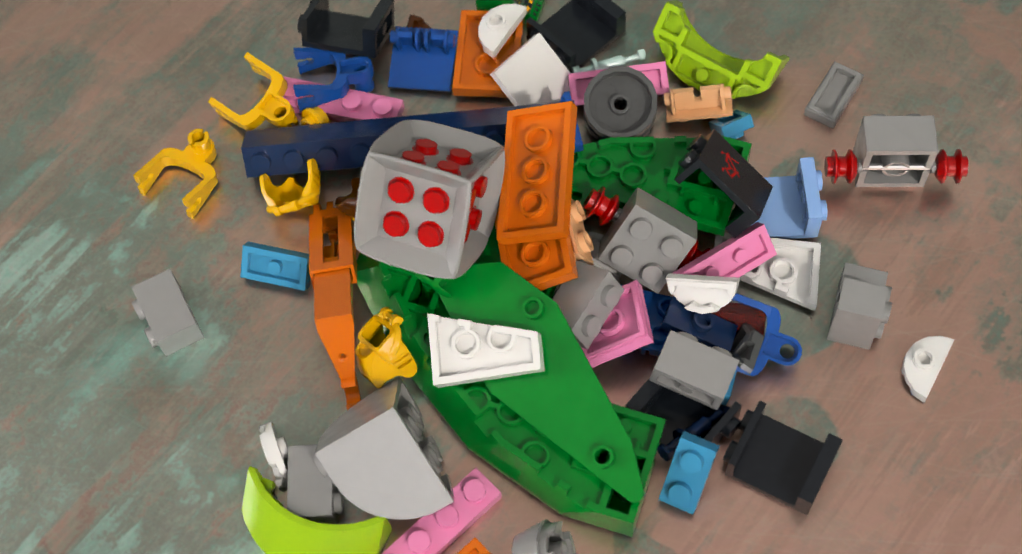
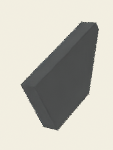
(747, 346)

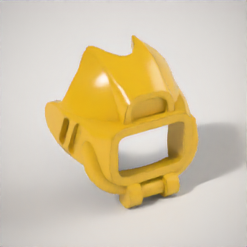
(291, 194)
(383, 357)

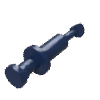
(697, 428)

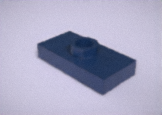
(705, 327)

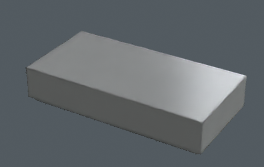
(833, 95)

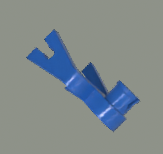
(349, 71)
(773, 339)

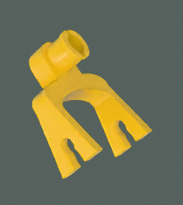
(268, 108)
(195, 158)

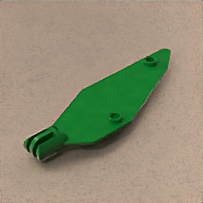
(565, 398)

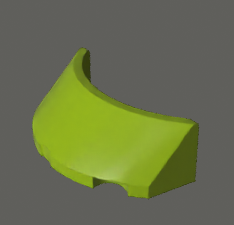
(703, 65)
(285, 533)

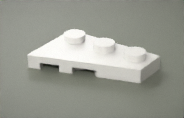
(790, 273)
(480, 352)

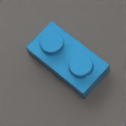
(275, 266)
(688, 472)

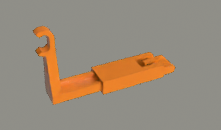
(332, 275)

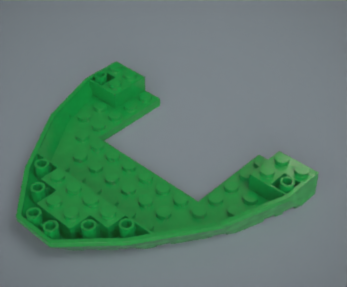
(487, 423)

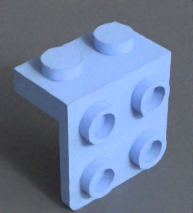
(795, 203)

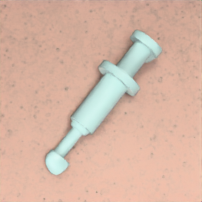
(610, 62)

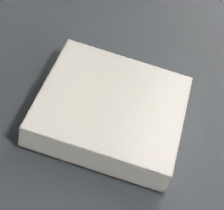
(533, 74)

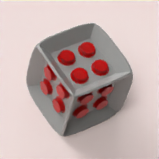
(428, 198)

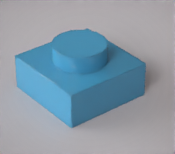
(732, 126)

